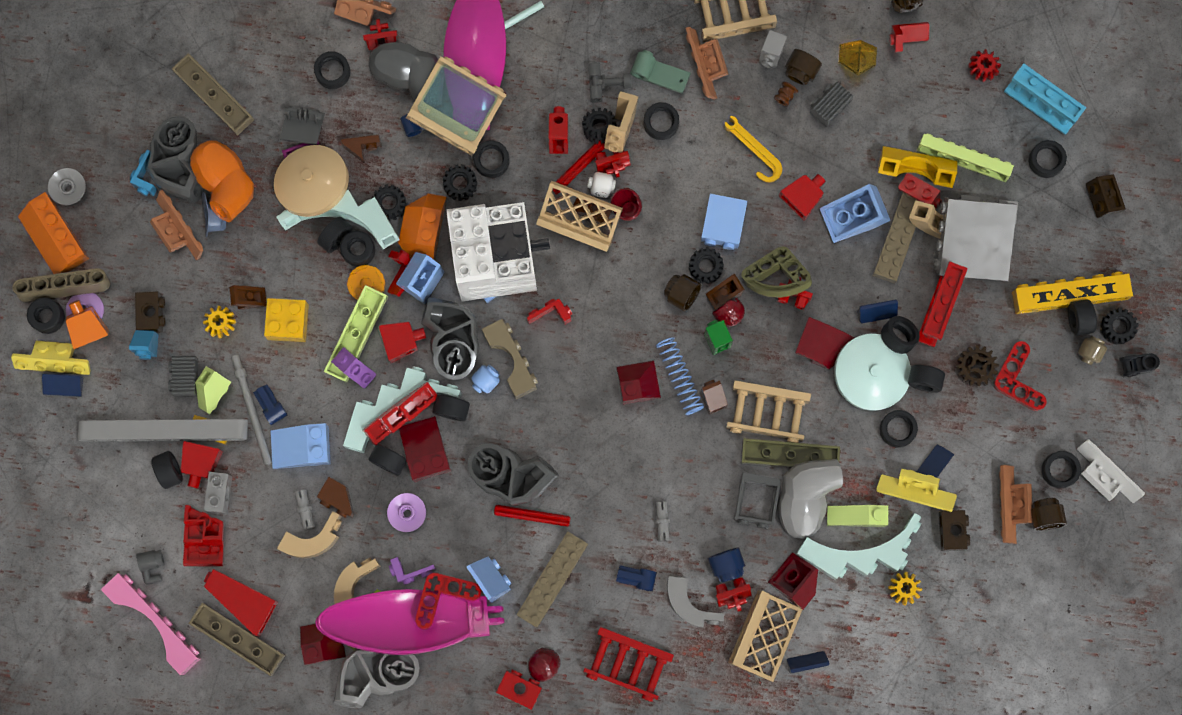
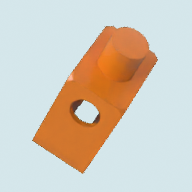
(84, 325)

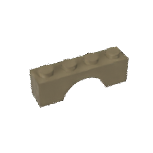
(499, 337)

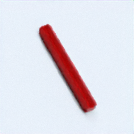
(579, 165)
(531, 515)

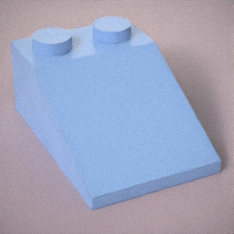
(855, 213)
(300, 446)
(489, 579)

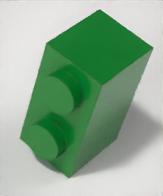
(717, 336)

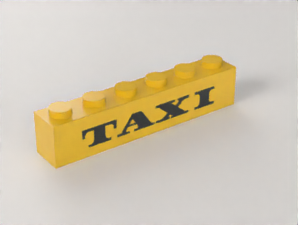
(1062, 293)

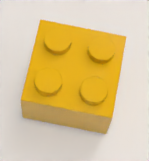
(286, 320)

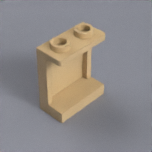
(625, 111)

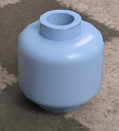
(485, 379)

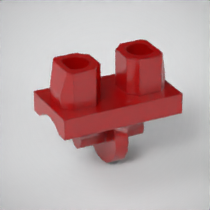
(372, 39)
(613, 163)
(802, 298)
(733, 597)

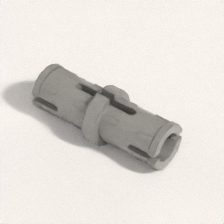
(304, 509)
(662, 521)

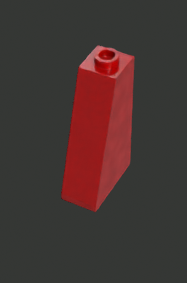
(245, 603)

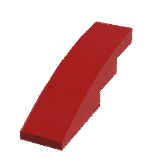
(400, 413)

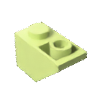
(210, 389)

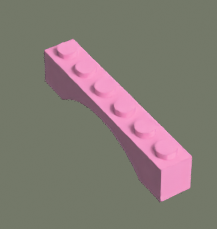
(178, 652)

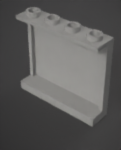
(976, 237)

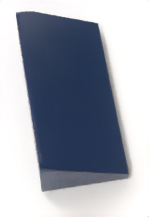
(878, 311)
(62, 385)
(935, 461)
(807, 662)

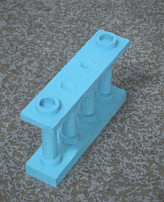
(1044, 99)

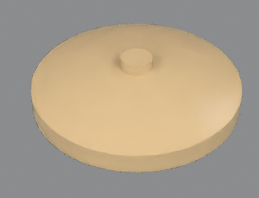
(311, 180)

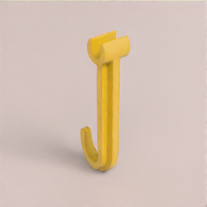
(757, 148)

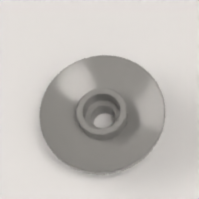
(60, 180)

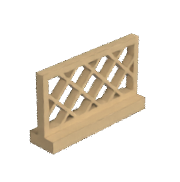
(571, 228)
(750, 627)

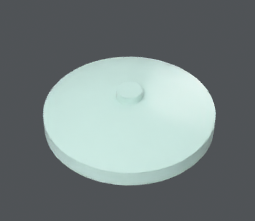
(871, 373)

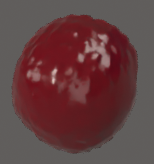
(629, 201)
(731, 312)
(543, 664)

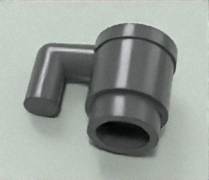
(148, 561)

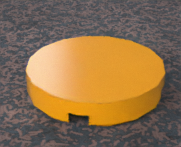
(363, 276)

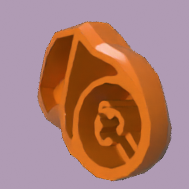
(223, 175)

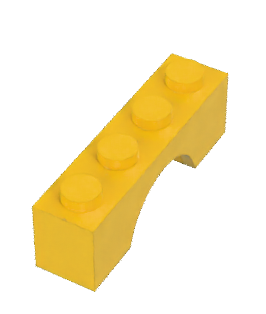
(937, 169)

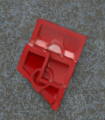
(202, 539)

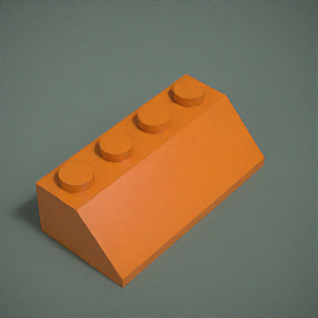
(52, 234)

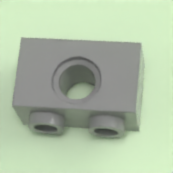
(772, 49)
(218, 493)

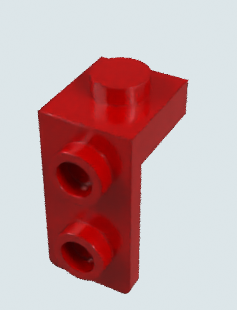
(908, 33)
(920, 190)
(402, 259)
(563, 311)

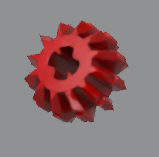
(989, 61)

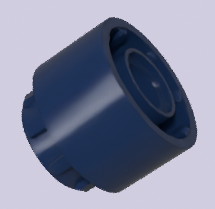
(727, 564)

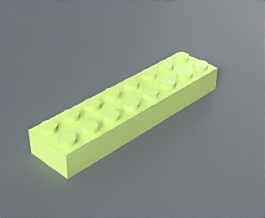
(965, 158)
(358, 328)

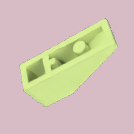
(858, 515)

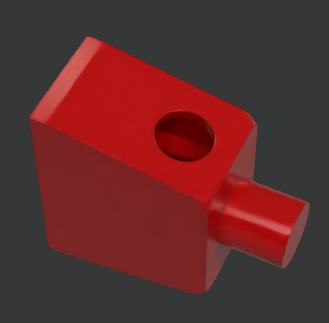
(558, 131)
(803, 195)
(400, 339)
(198, 462)

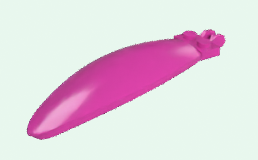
(477, 39)
(387, 623)

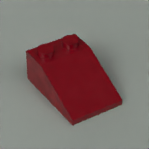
(424, 449)

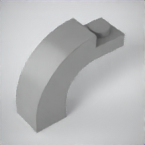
(684, 609)

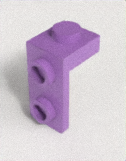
(353, 368)
(397, 569)

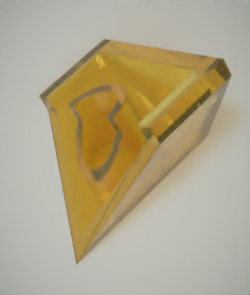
(857, 56)

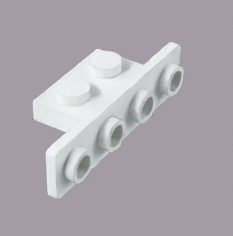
(1106, 475)

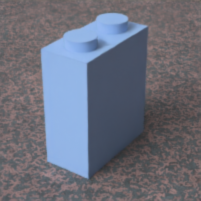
(723, 221)

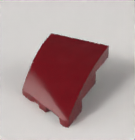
(821, 343)

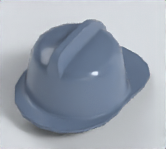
(212, 221)

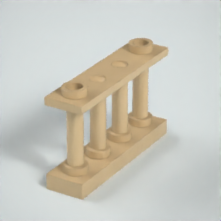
(730, 28)
(780, 396)

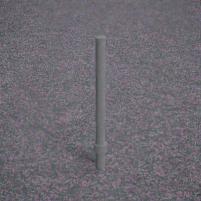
(240, 374)

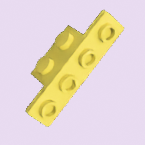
(51, 358)
(918, 489)

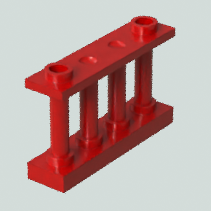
(942, 304)
(643, 651)

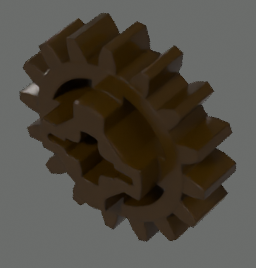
(975, 359)

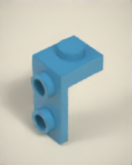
(137, 175)

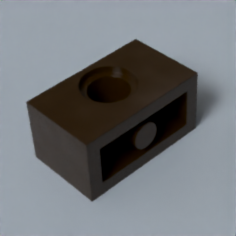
(144, 302)
(947, 539)

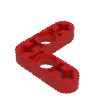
(1010, 378)
(442, 588)

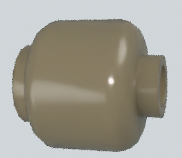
(1092, 350)

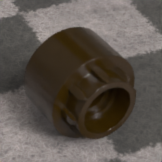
(802, 67)
(682, 291)
(1048, 514)

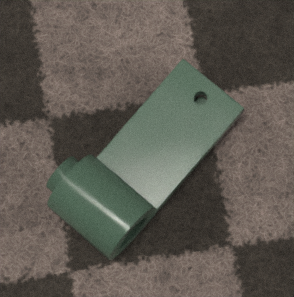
(658, 73)

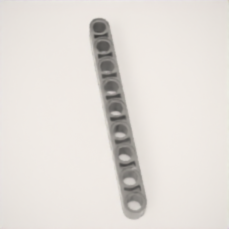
(162, 430)

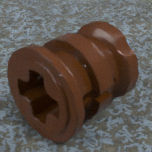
(785, 93)

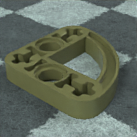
(781, 263)

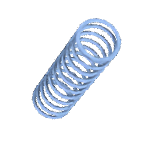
(681, 377)

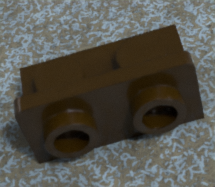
(1105, 195)

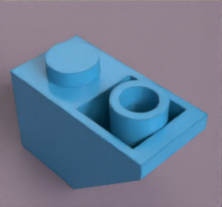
(144, 344)

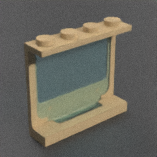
(456, 105)

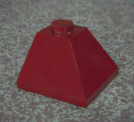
(638, 382)
(796, 580)
(318, 647)

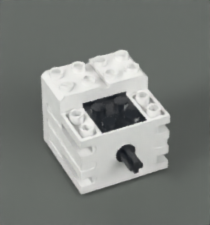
(492, 250)

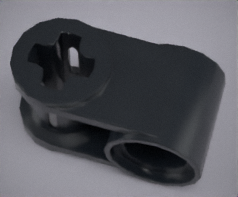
(1135, 364)

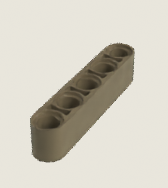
(53, 282)

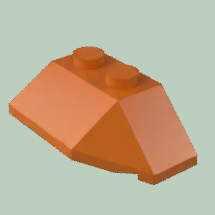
(422, 225)

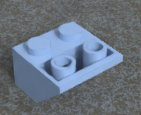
(420, 276)

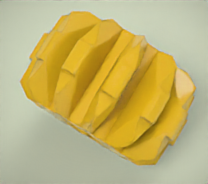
(224, 327)
(899, 584)

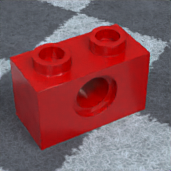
(507, 689)

